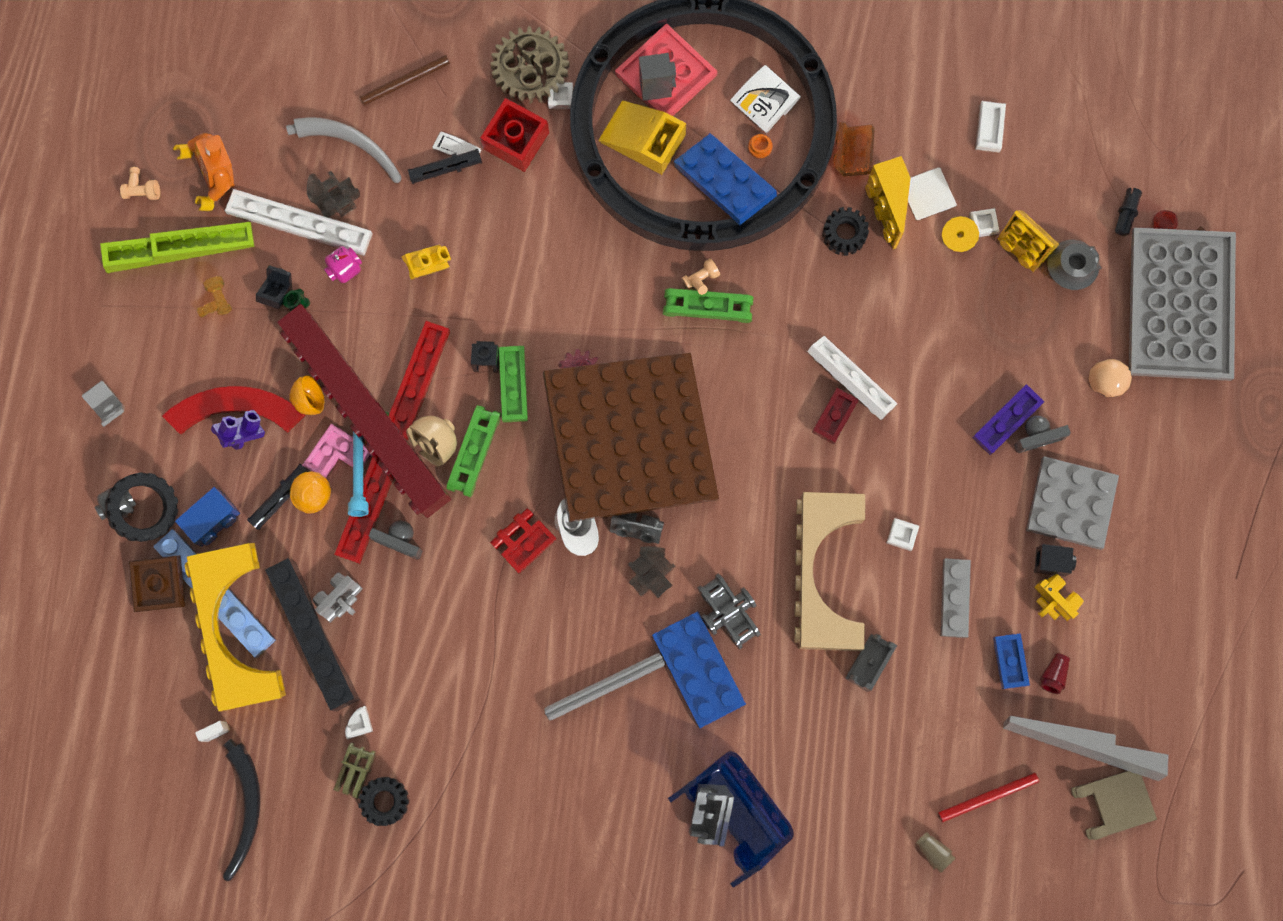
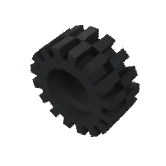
(849, 217)
(367, 801)

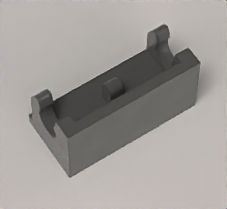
(871, 662)
(711, 814)

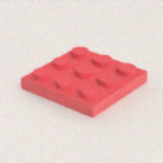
(691, 70)

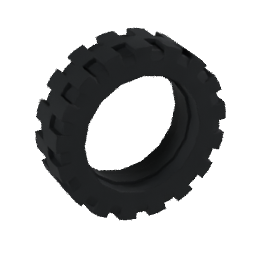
(148, 480)

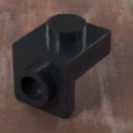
(275, 287)

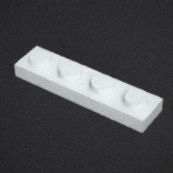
(852, 377)

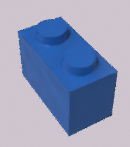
(208, 517)

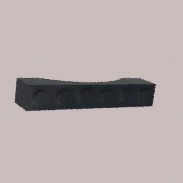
(320, 655)

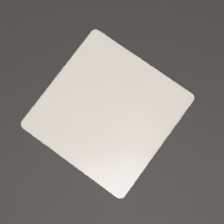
(929, 194)

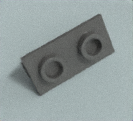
(647, 530)

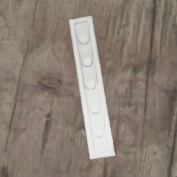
(298, 221)

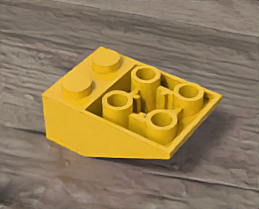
(644, 135)
(889, 189)
(1027, 240)

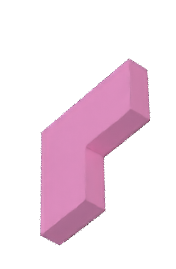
(331, 447)

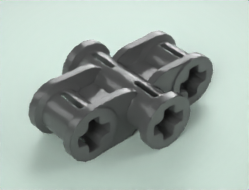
(734, 618)

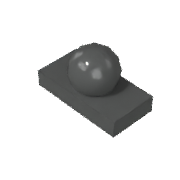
(1040, 434)
(397, 539)

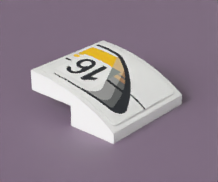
(765, 98)

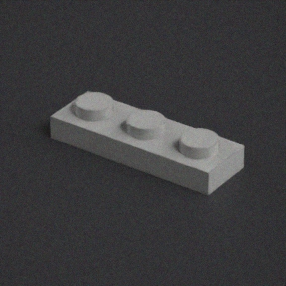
(955, 598)

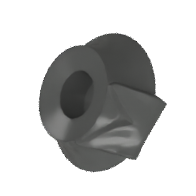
(1074, 264)

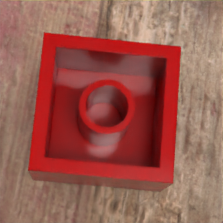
(514, 134)

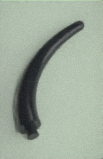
(250, 787)

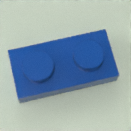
(1011, 661)

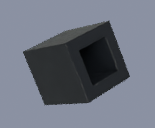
(1054, 560)

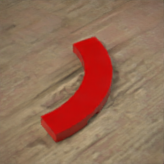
(232, 400)

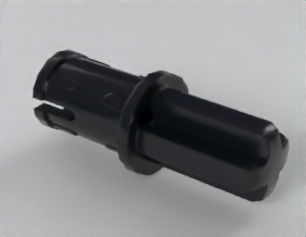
(1128, 211)

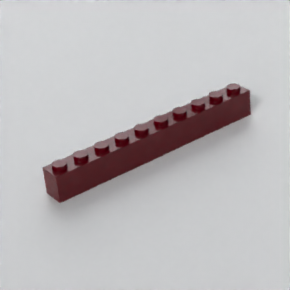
(364, 411)

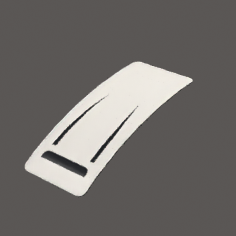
(451, 144)

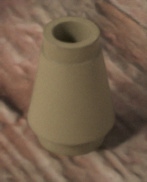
(935, 852)

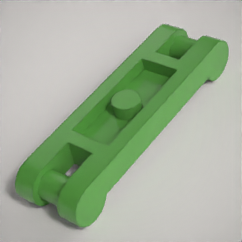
(709, 305)
(473, 450)

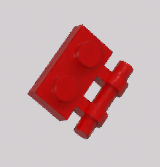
(527, 546)

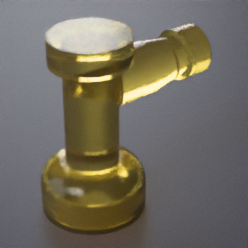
(220, 305)

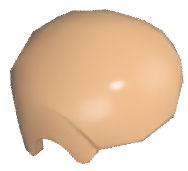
(1110, 378)

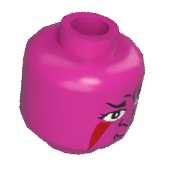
(342, 264)

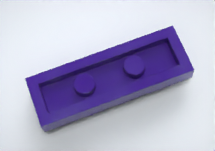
(1008, 419)

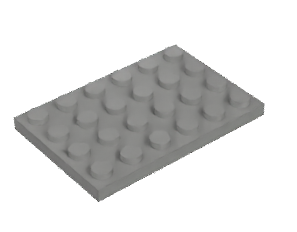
(1182, 304)

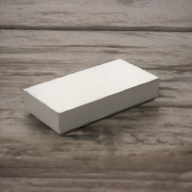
(990, 126)

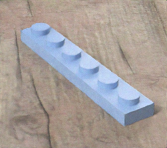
(232, 610)

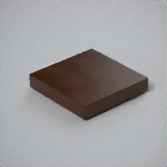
(157, 583)

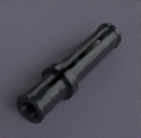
(445, 166)
(275, 500)

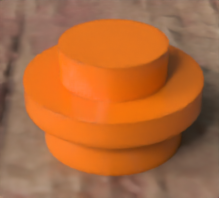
(760, 146)

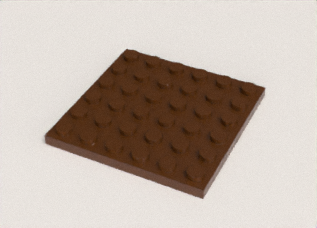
(630, 436)

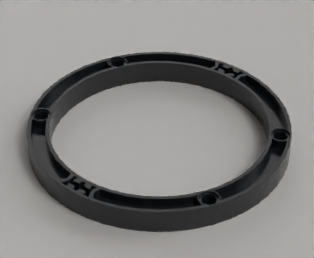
(736, 14)

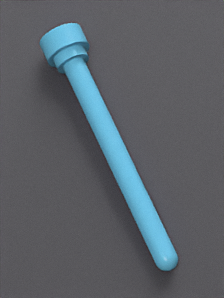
(358, 505)

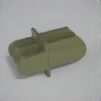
(354, 770)

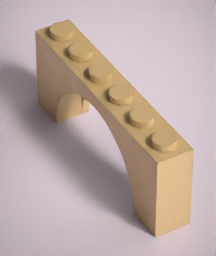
(818, 624)

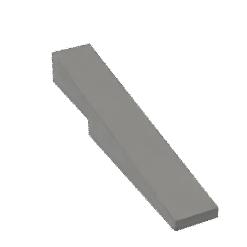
(1093, 745)

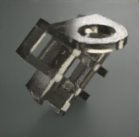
(333, 200)
(654, 578)

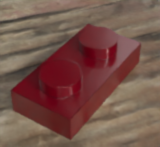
(835, 416)

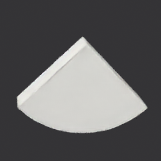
(358, 723)

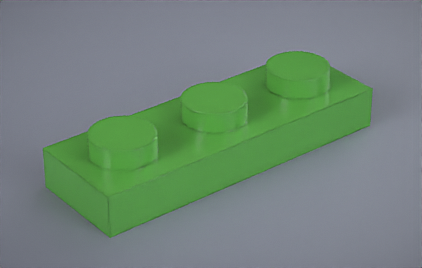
(513, 384)

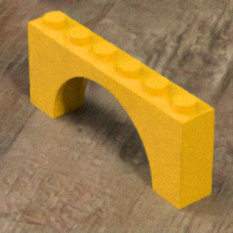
(232, 680)

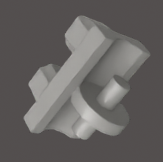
(339, 599)

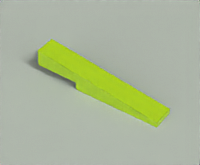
(175, 246)

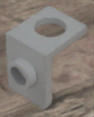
(104, 402)

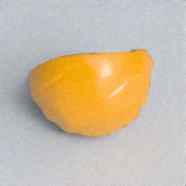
(307, 396)
(310, 492)

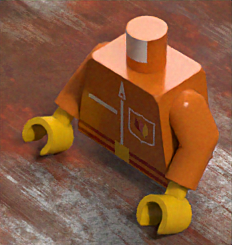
(213, 164)

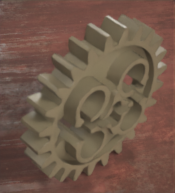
(514, 78)

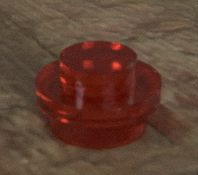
(1165, 220)

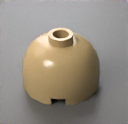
(434, 437)

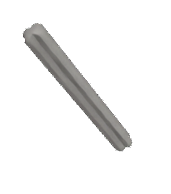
(604, 686)

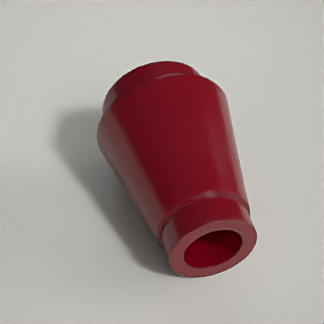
(1055, 675)

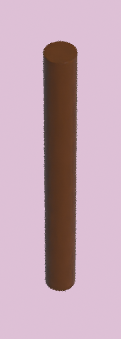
(404, 80)

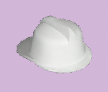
(578, 536)

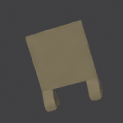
(1120, 802)

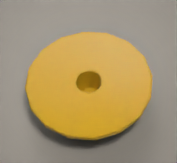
(960, 234)

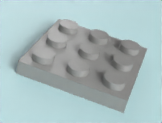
(1072, 503)

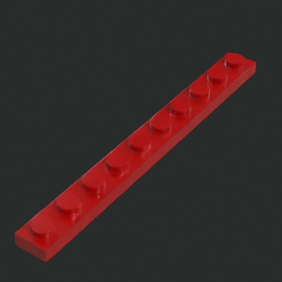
(403, 414)

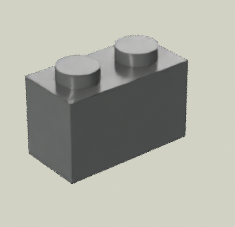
(656, 76)

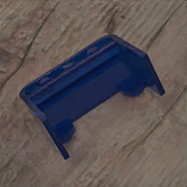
(754, 816)

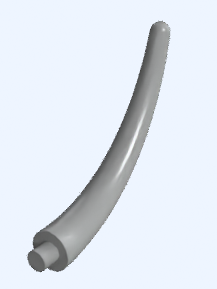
(325, 127)

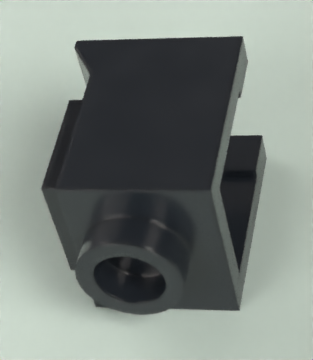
(485, 354)

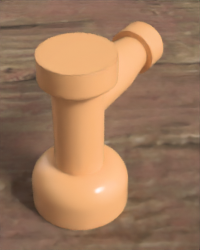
(150, 189)
(695, 279)

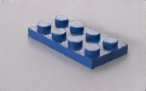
(725, 178)
(698, 669)

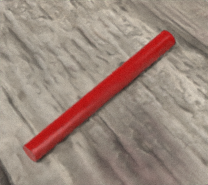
(988, 797)

